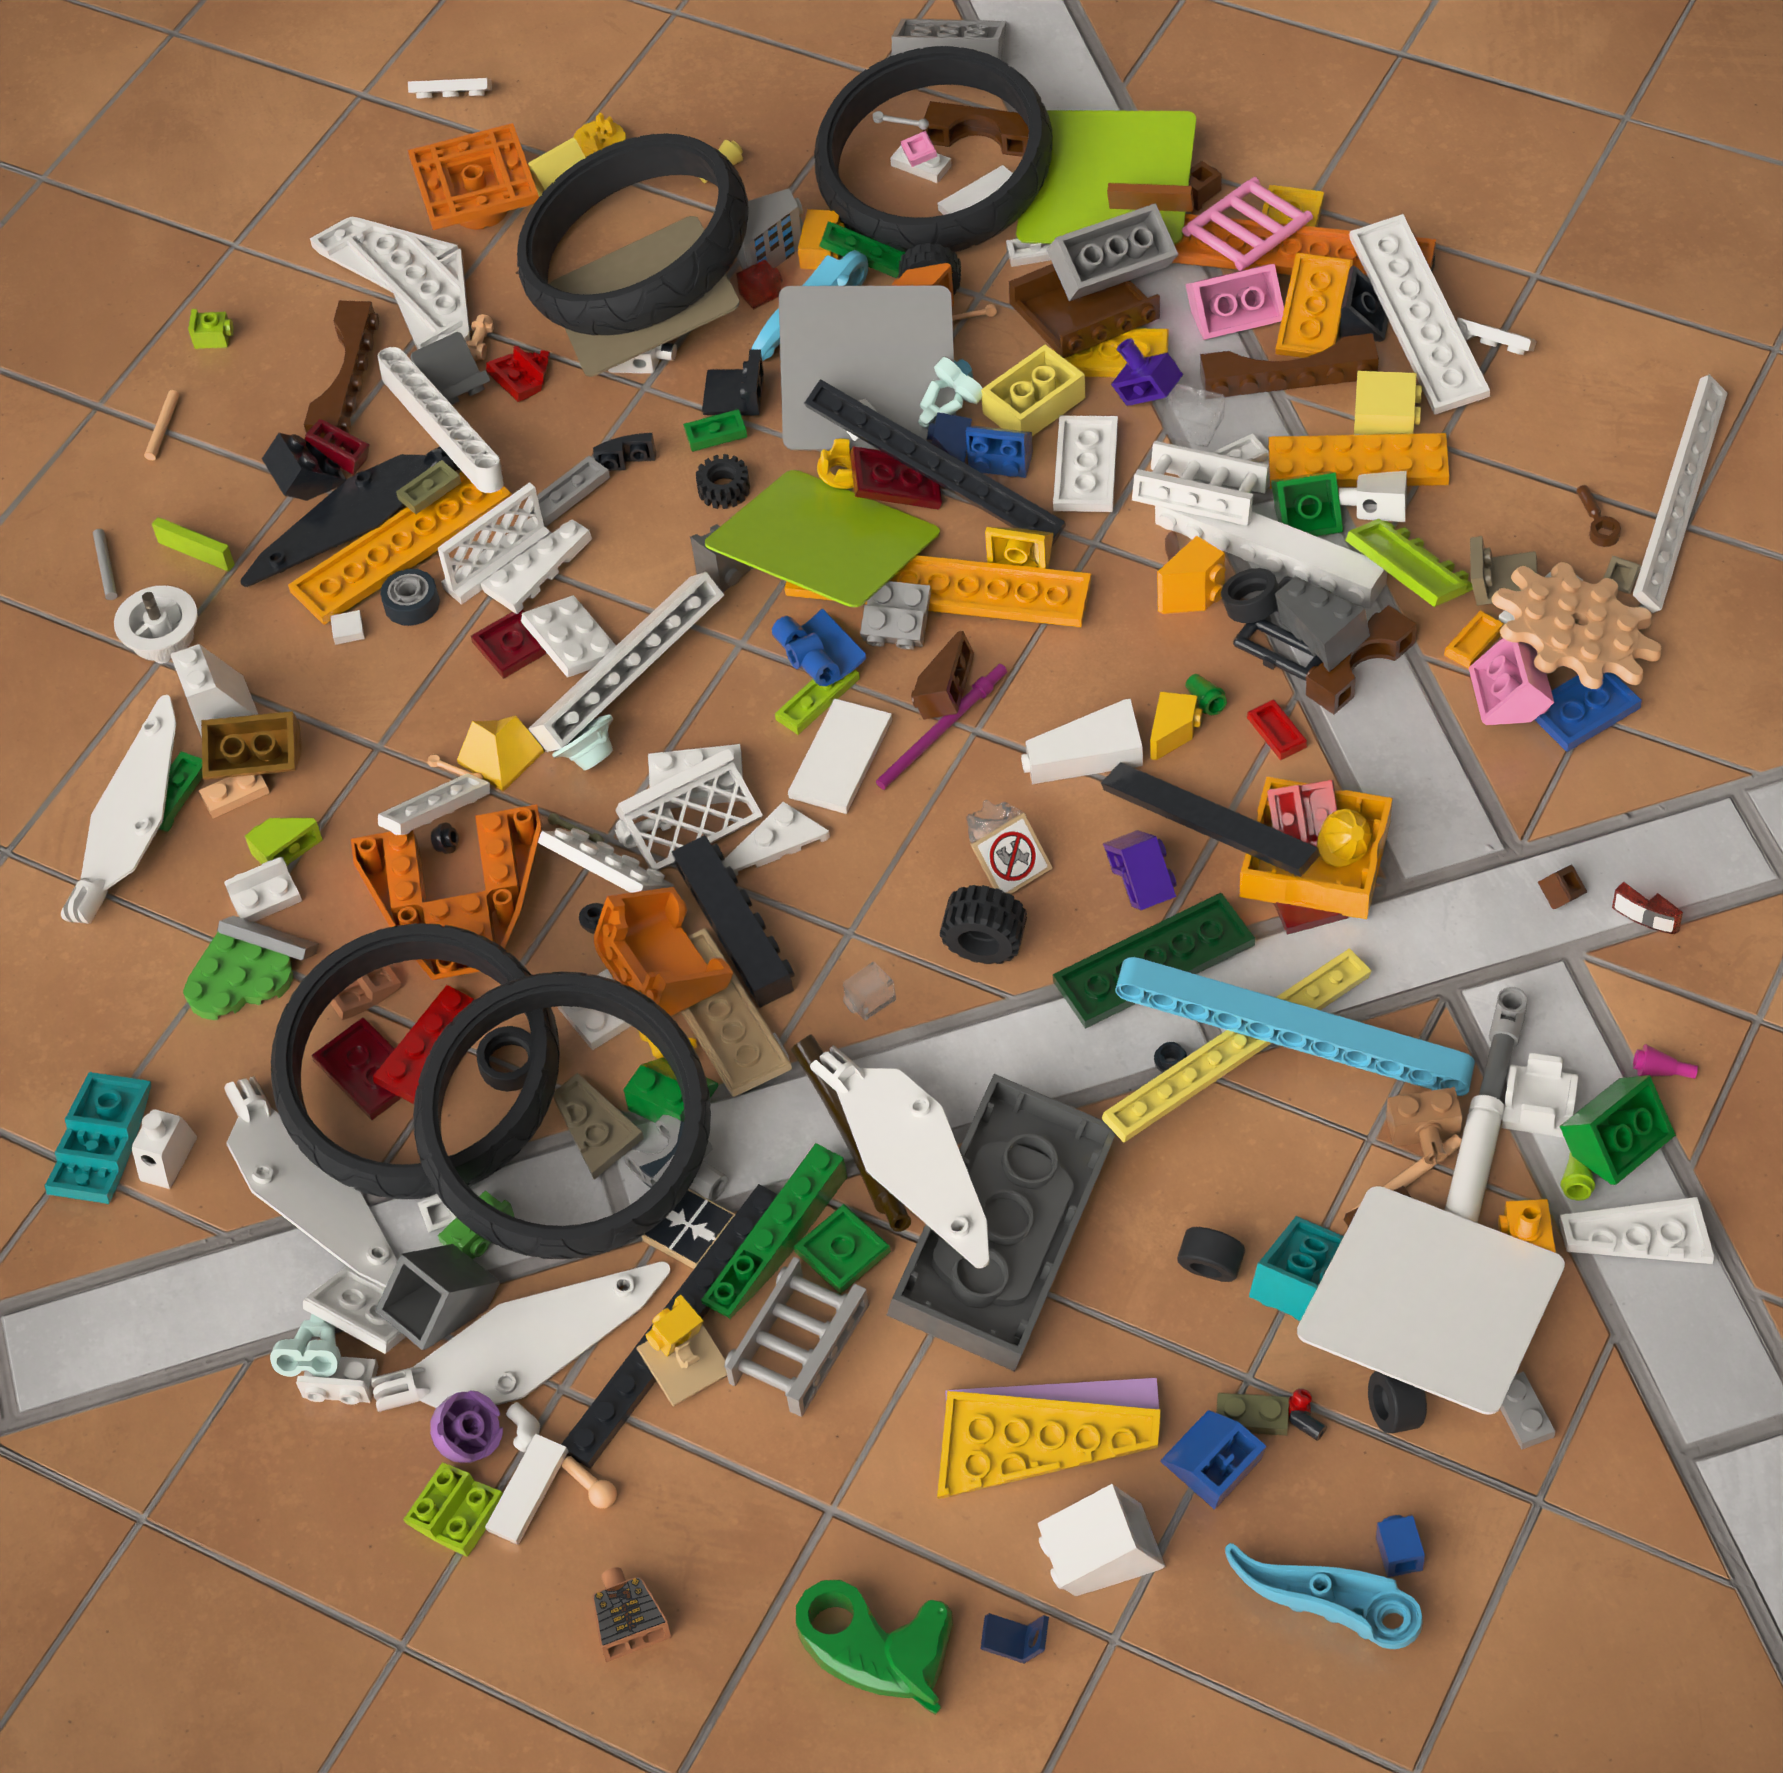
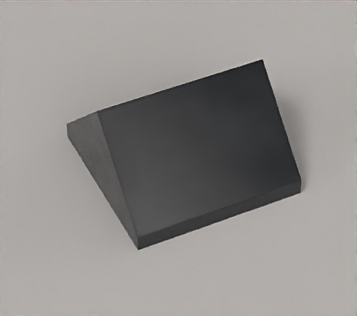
(1361, 308)

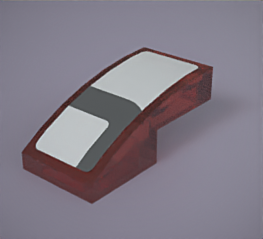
(1652, 913)

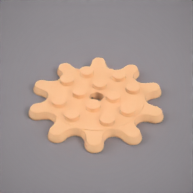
(1601, 643)

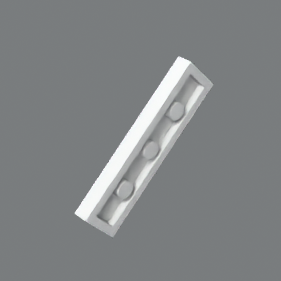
(433, 804)

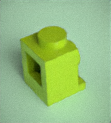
(210, 329)

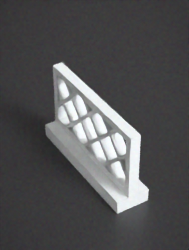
(465, 581)
(681, 784)

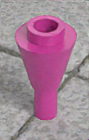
(1656, 1063)

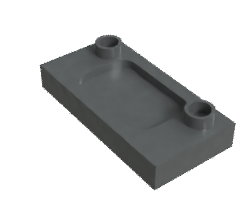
(1033, 1177)

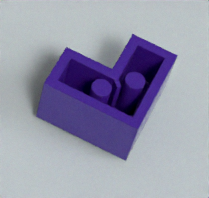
(1141, 864)

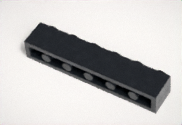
(733, 921)

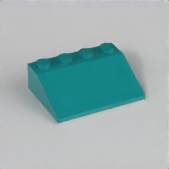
(1294, 1267)

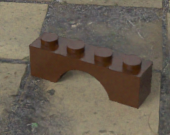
(953, 122)
(1389, 639)

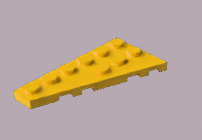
(1017, 1438)

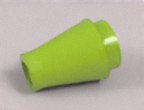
(1577, 1180)

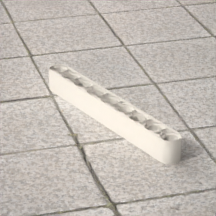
(441, 420)

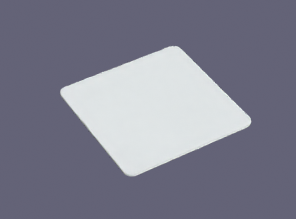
(1432, 1299)

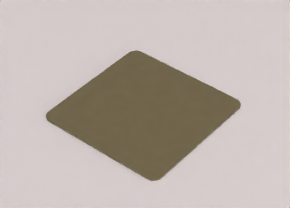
(627, 268)

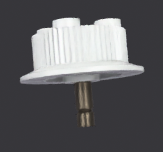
(157, 622)

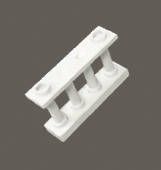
(1197, 497)

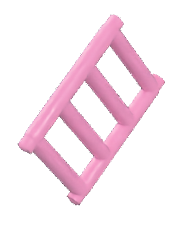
(1235, 200)

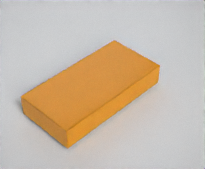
(1474, 639)

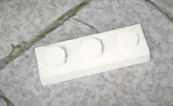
(450, 88)

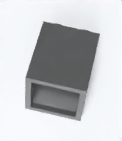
(435, 1293)

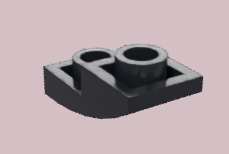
(618, 451)

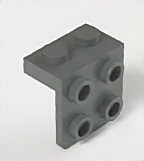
(450, 367)

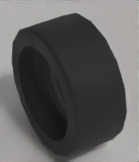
(1247, 582)
(490, 1043)

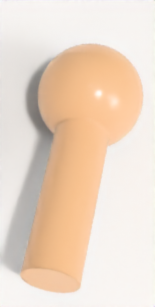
(601, 1492)

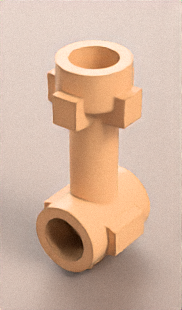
(482, 326)

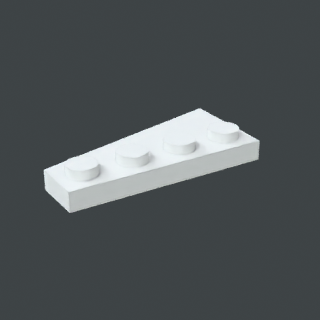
(529, 570)
(1649, 1230)

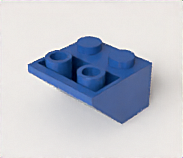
(999, 450)
(1214, 1457)

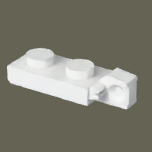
(1491, 336)

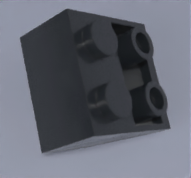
(301, 468)

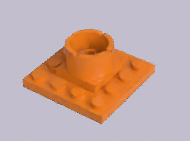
(473, 178)

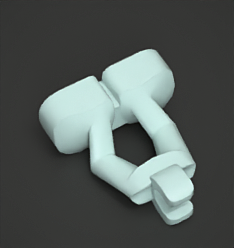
(952, 377)
(318, 1357)

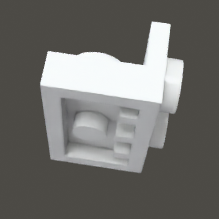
(262, 890)
(348, 1384)

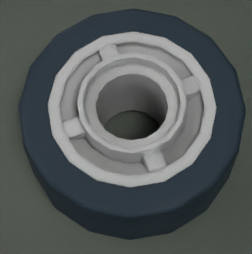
(410, 597)

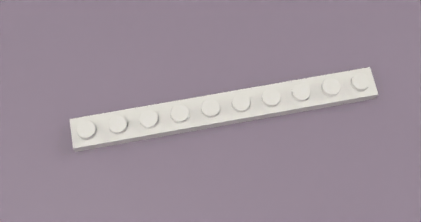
(1680, 494)

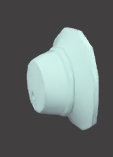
(589, 745)

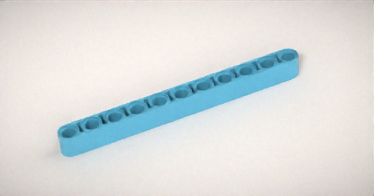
(1294, 1026)

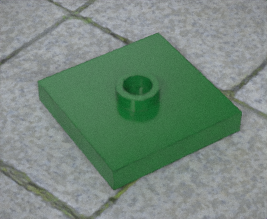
(842, 1249)

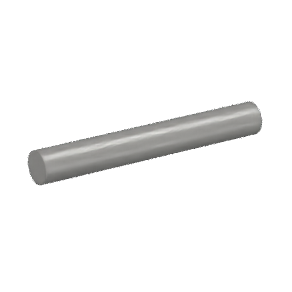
(104, 564)

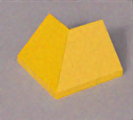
(1018, 547)
(499, 750)

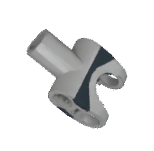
(650, 1167)

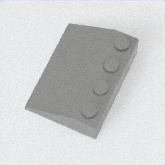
(972, 34)

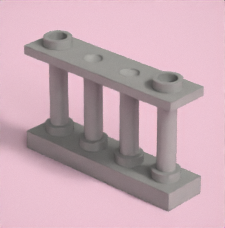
(816, 1361)

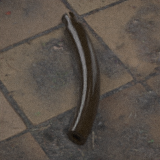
(886, 1203)

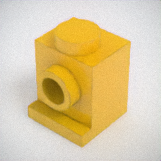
(674, 1326)

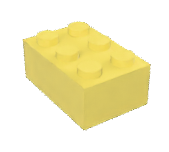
(1033, 392)

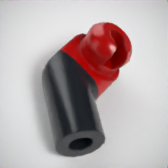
(1301, 1417)

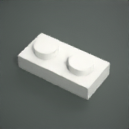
(931, 170)

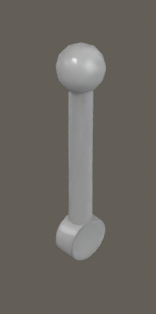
(879, 117)

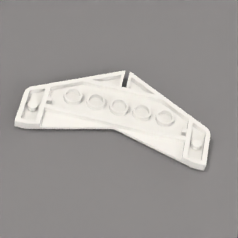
(417, 269)

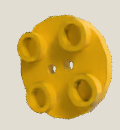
(598, 134)

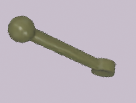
(554, 819)

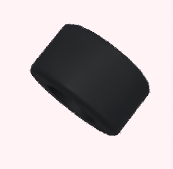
(1211, 1254)
(1396, 1404)

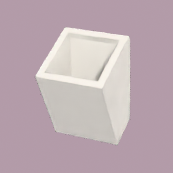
(1099, 1542)

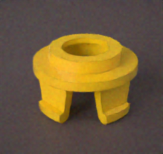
(837, 456)

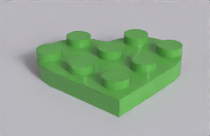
(234, 975)

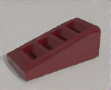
(355, 449)

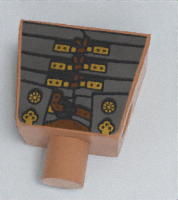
(627, 1615)

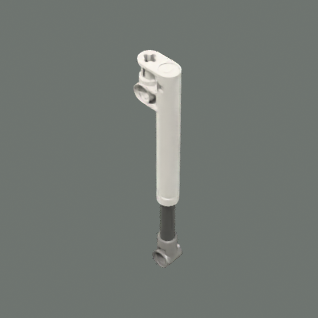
(1486, 1109)

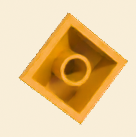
(1191, 578)

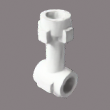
(643, 826)

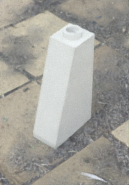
(1085, 746)

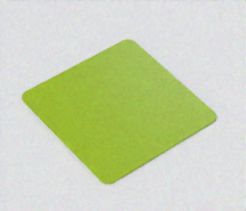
(1104, 149)
(822, 538)

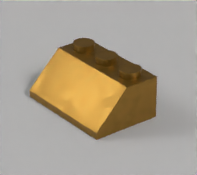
(250, 745)

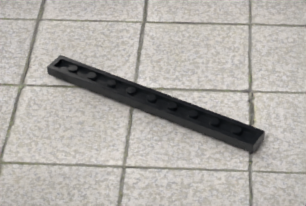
(931, 461)
(634, 1377)

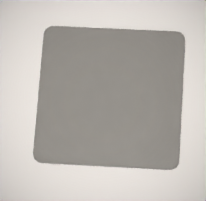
(866, 344)

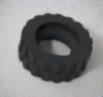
(930, 255)

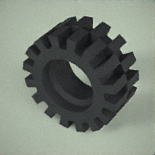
(723, 469)

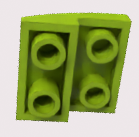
(453, 1509)

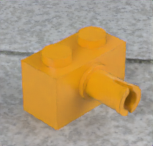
(1528, 1222)

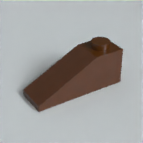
(944, 679)

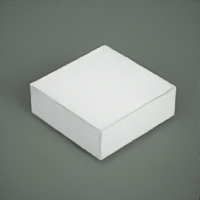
(347, 627)

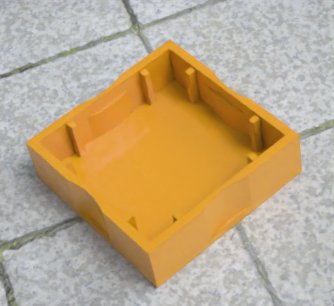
(1322, 886)

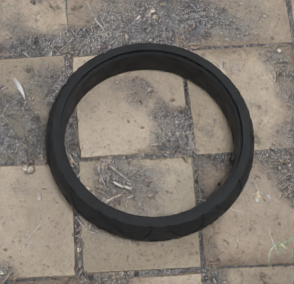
(913, 71)
(662, 293)
(348, 965)
(530, 994)

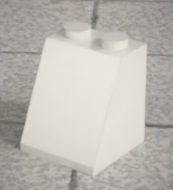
(211, 686)

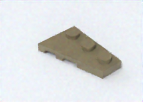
(595, 1125)

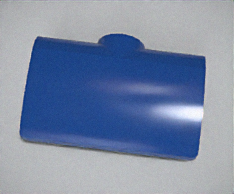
(818, 647)

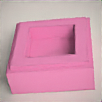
(918, 149)

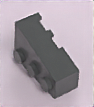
(721, 569)
(1322, 620)

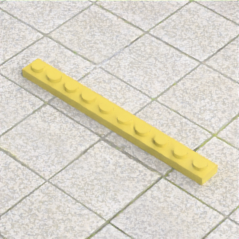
(1227, 1051)

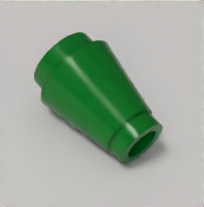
(1209, 696)

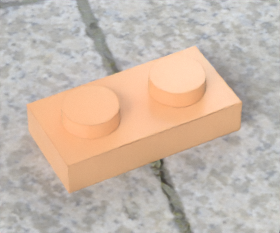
(233, 793)

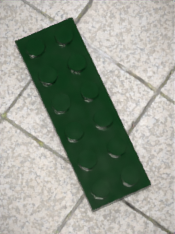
(1184, 941)

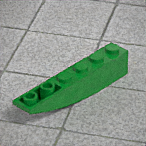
(778, 1230)

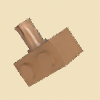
(1424, 1120)

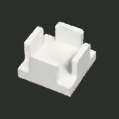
(1539, 1096)

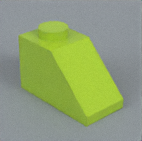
(283, 838)

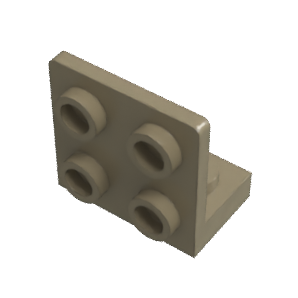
(1494, 573)

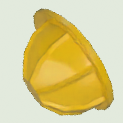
(1344, 838)

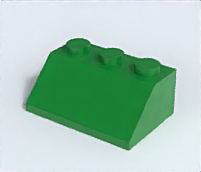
(1619, 1128)

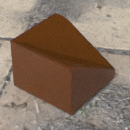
(1562, 887)

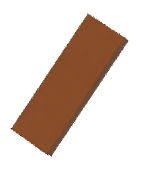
(1142, 195)

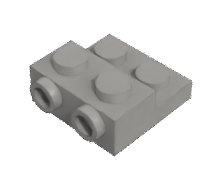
(897, 615)

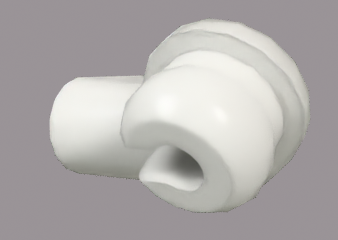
(526, 1423)

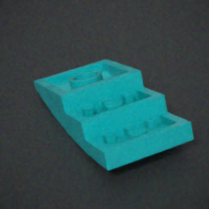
(98, 1137)

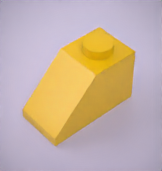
(1173, 723)

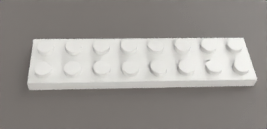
(1419, 314)

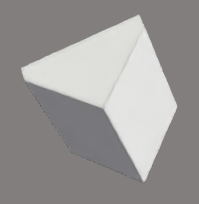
(435, 1213)

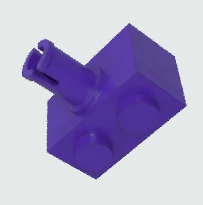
(1144, 377)

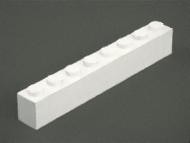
(1285, 552)
(625, 662)

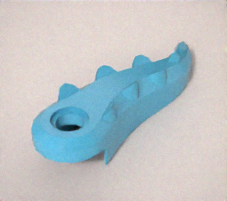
(831, 272)
(1338, 1594)

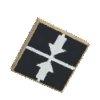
(689, 1229)

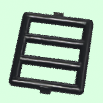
(1270, 658)

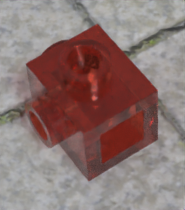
(759, 284)

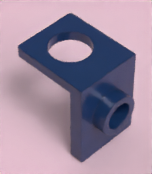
(1013, 1638)

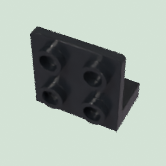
(735, 388)

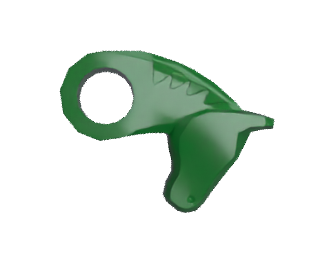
(869, 1658)

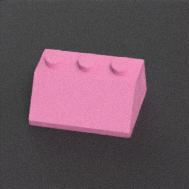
(1236, 301)
(1509, 684)

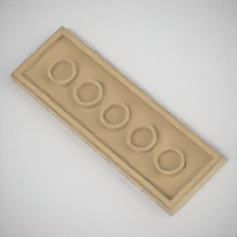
(734, 1031)

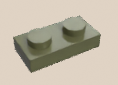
(428, 487)
(1256, 1412)

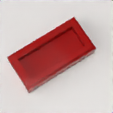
(1277, 729)

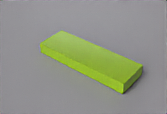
(193, 544)
(812, 702)

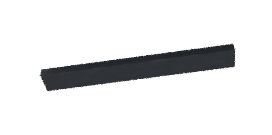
(1211, 819)

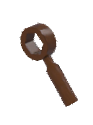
(1599, 522)

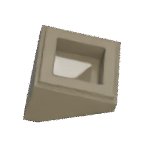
(1623, 572)

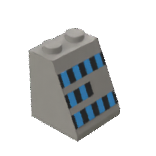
(771, 229)

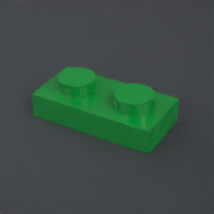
(715, 430)

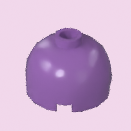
(466, 1427)

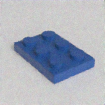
(1585, 712)

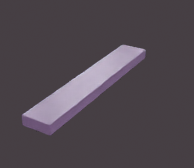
(1128, 1393)

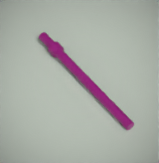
(980, 689)

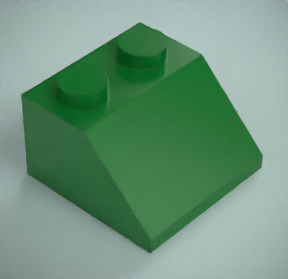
(1309, 503)
(656, 1092)

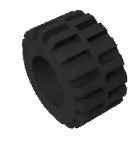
(983, 924)

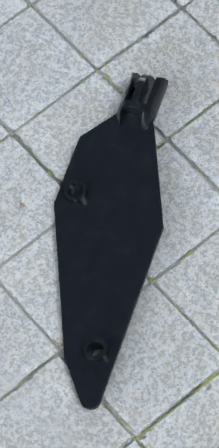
(346, 513)

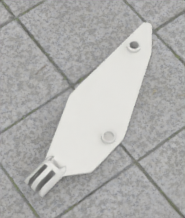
(126, 814)
(910, 1150)
(300, 1190)
(522, 1341)

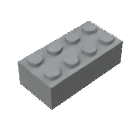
(1112, 252)

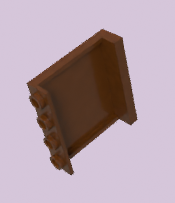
(1082, 321)

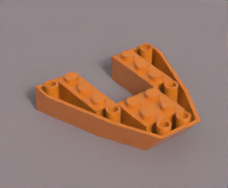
(394, 878)

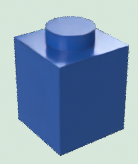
(1400, 1545)

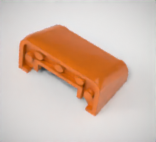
(649, 951)

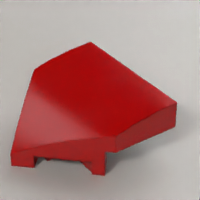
(520, 372)

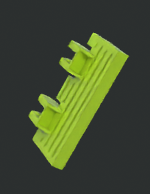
(1409, 561)

